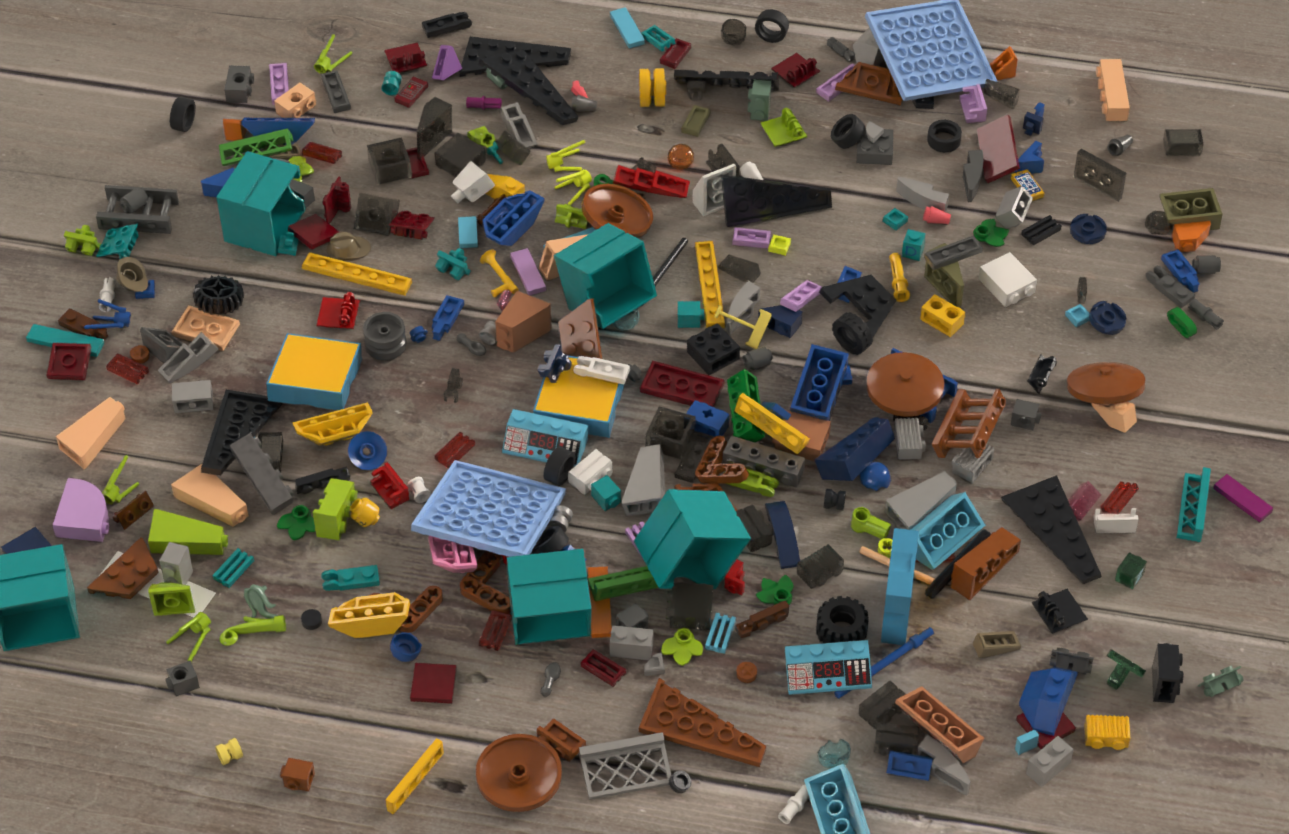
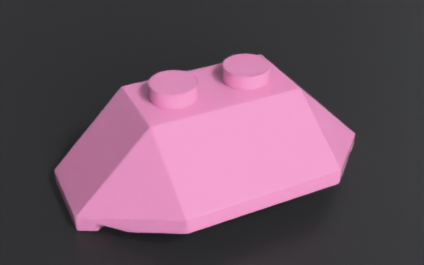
(452, 555)

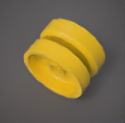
(652, 87)

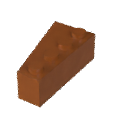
(983, 562)

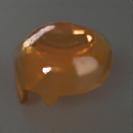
(680, 156)

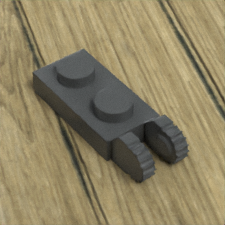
(1170, 286)

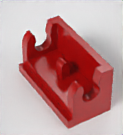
(389, 486)

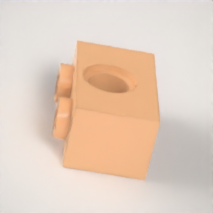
(295, 102)

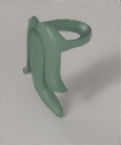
(257, 600)

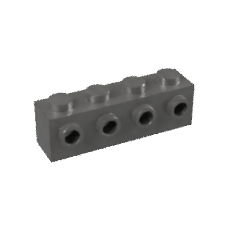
(772, 462)
(261, 473)

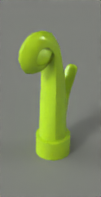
(253, 625)

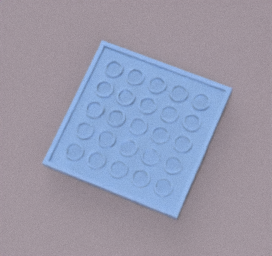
(929, 48)
(488, 510)

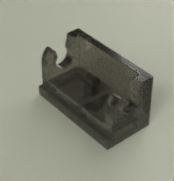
(721, 159)

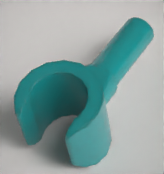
(492, 151)

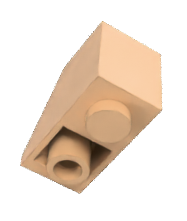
(1118, 416)

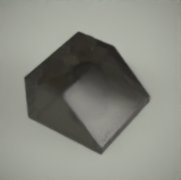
(375, 213)

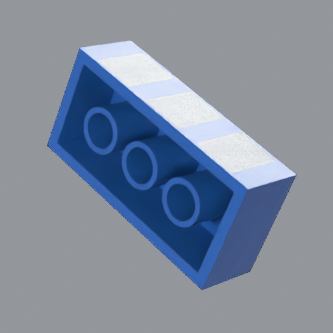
(820, 382)

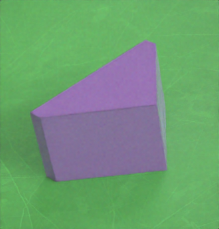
(446, 63)

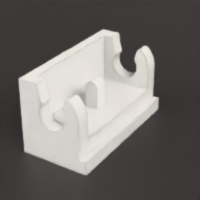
(1115, 522)

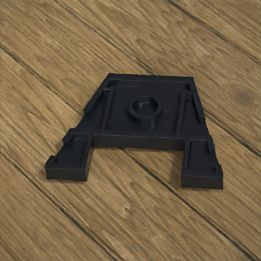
(866, 296)

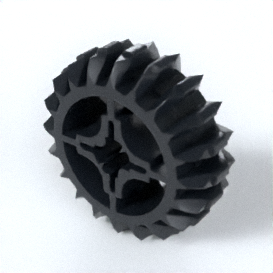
(218, 295)

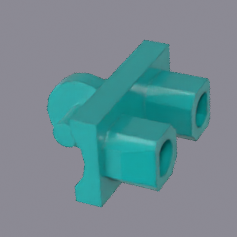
(455, 260)

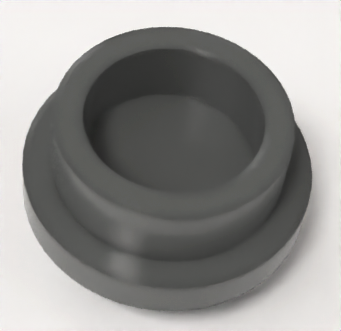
(634, 373)

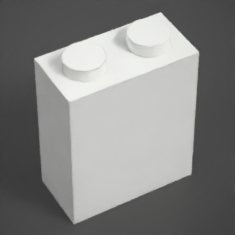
(1007, 279)

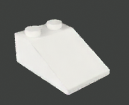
(708, 191)

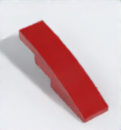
(651, 182)

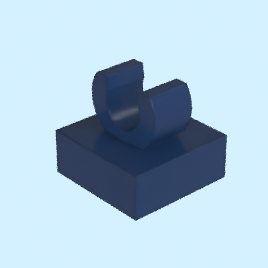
(1032, 123)

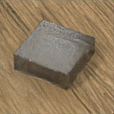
(1081, 290)

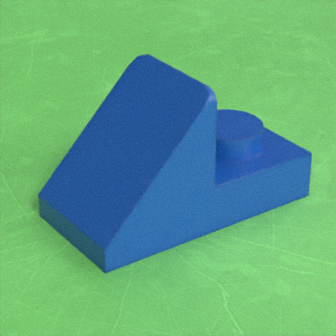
(1032, 159)

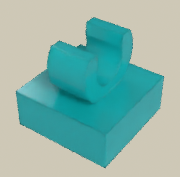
(288, 244)

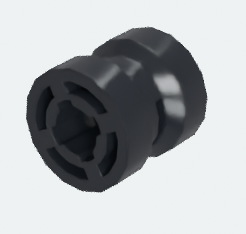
(834, 499)

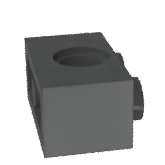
(238, 84)

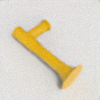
(489, 258)

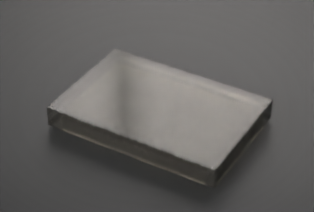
(1099, 175)

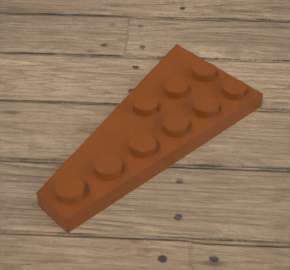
(697, 727)

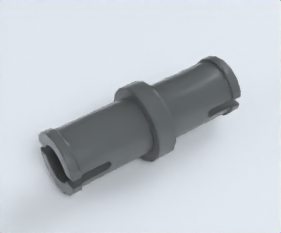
(1206, 314)

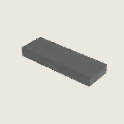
(335, 91)
(953, 252)

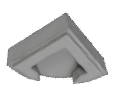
(873, 131)
(654, 665)

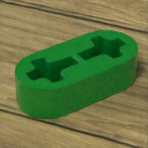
(1182, 322)

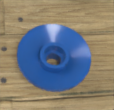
(376, 446)

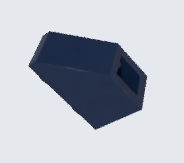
(783, 320)

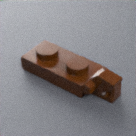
(76, 321)
(763, 619)

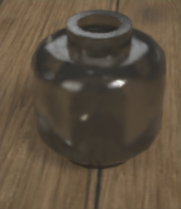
(1157, 223)

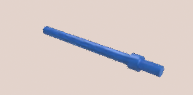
(914, 642)

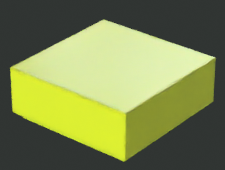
(779, 245)

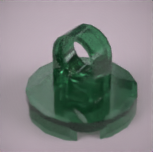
(1122, 669)

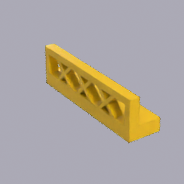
(771, 424)

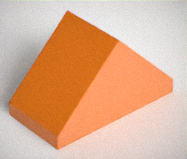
(1005, 65)
(234, 129)

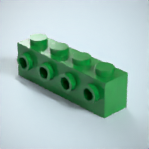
(744, 383)

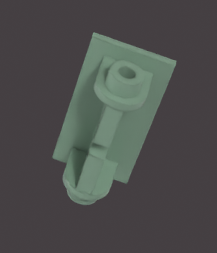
(1229, 677)

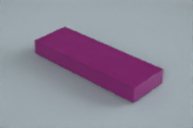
(1243, 498)

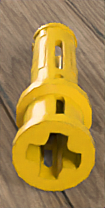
(899, 282)

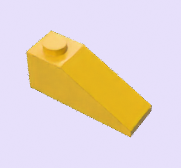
(505, 185)

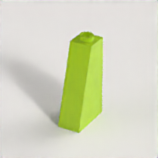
(198, 535)

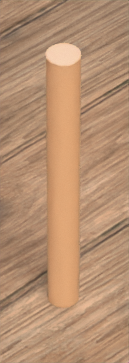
(886, 561)

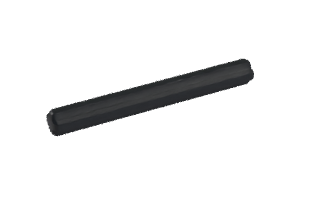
(945, 577)

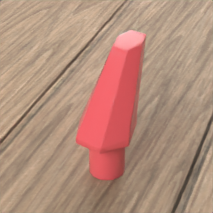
(577, 89)

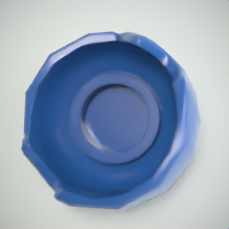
(875, 476)
(405, 647)

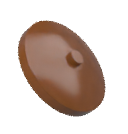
(618, 207)
(1106, 383)
(905, 384)
(518, 772)

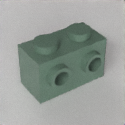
(760, 100)

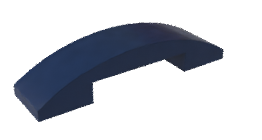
(783, 533)

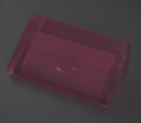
(1083, 499)

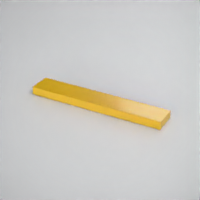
(357, 273)
(709, 283)

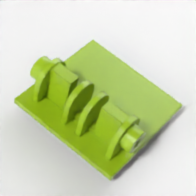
(783, 128)

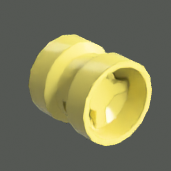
(234, 751)

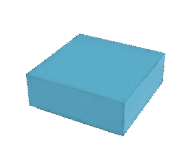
(1077, 315)
(1026, 742)

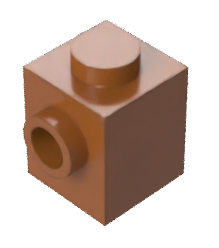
(297, 774)

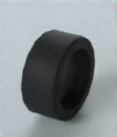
(767, 34)
(182, 114)
(948, 127)
(849, 139)
(559, 465)
(551, 541)

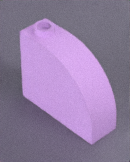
(81, 512)

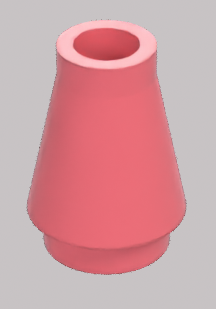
(936, 216)

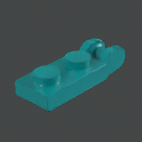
(351, 578)

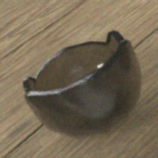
(733, 32)

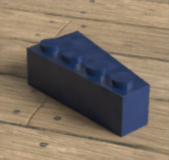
(855, 451)

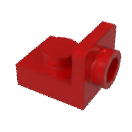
(734, 578)

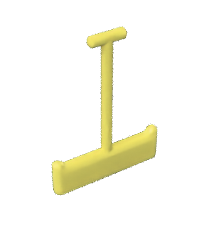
(759, 328)

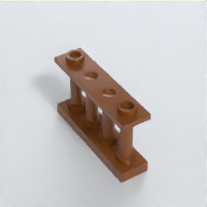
(958, 413)

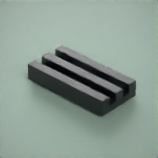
(1038, 229)

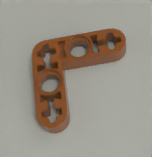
(708, 472)
(480, 587)
(422, 600)

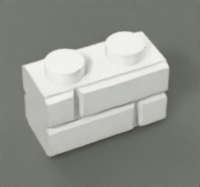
(589, 471)

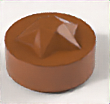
(139, 354)
(746, 672)

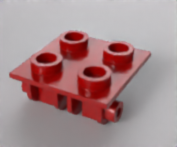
(338, 312)

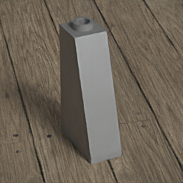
(646, 482)
(917, 502)

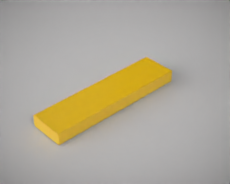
(414, 776)

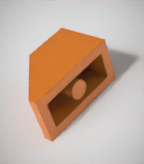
(1190, 236)

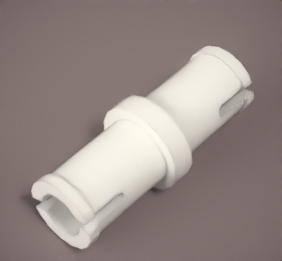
(107, 293)
(794, 805)

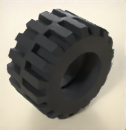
(842, 610)

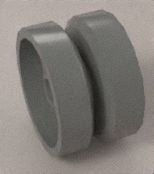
(384, 336)

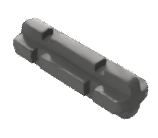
(840, 49)

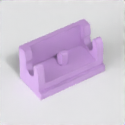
(973, 104)

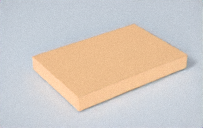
(216, 328)

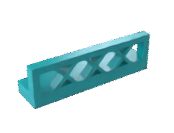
(1201, 504)

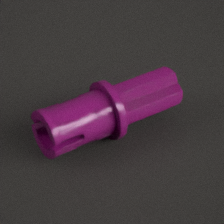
(474, 102)

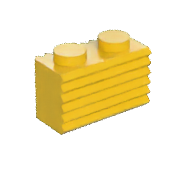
(1107, 731)

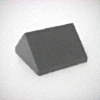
(160, 342)

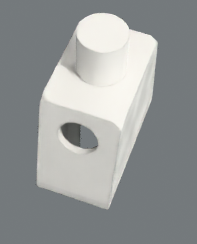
(471, 183)

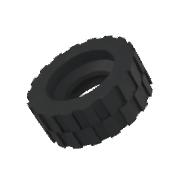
(852, 333)

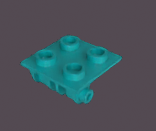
(119, 241)

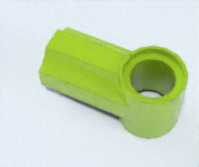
(481, 136)
(863, 521)

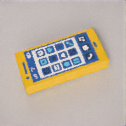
(1026, 180)

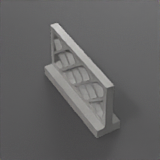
(619, 749)

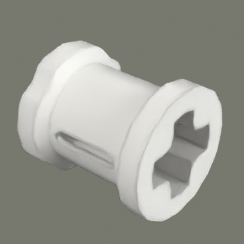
(419, 490)

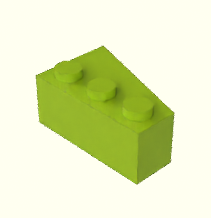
(334, 509)

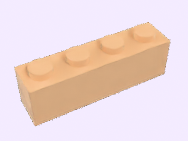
(1113, 90)

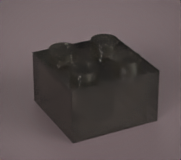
(389, 161)
(671, 430)

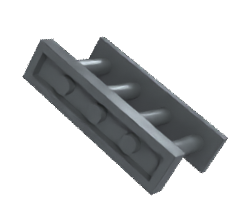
(145, 222)

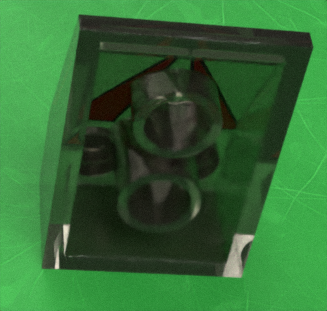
(433, 125)

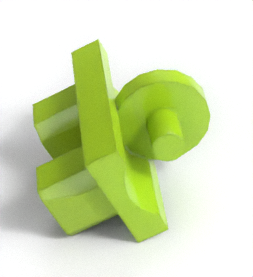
(570, 216)
(81, 237)

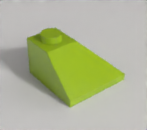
(171, 599)

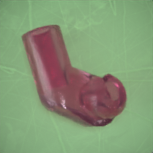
(503, 300)

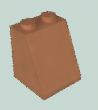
(522, 322)

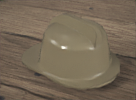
(347, 246)
(131, 274)

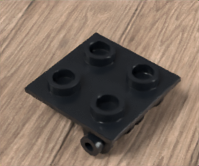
(1059, 610)

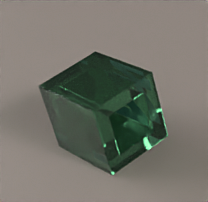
(1130, 570)

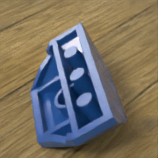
(261, 126)
(512, 217)
(1046, 698)

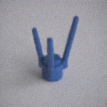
(120, 318)

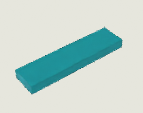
(47, 336)

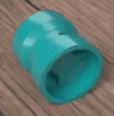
(391, 83)

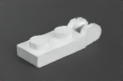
(602, 369)

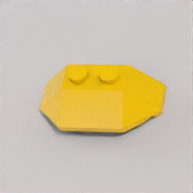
(334, 425)
(370, 615)

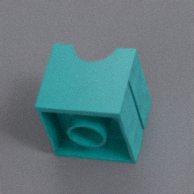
(259, 203)
(610, 270)
(692, 537)
(549, 596)
(36, 598)

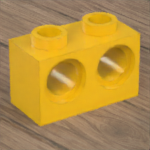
(942, 315)

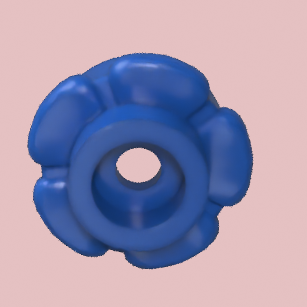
(418, 334)

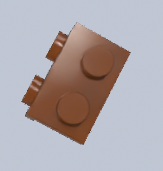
(561, 739)

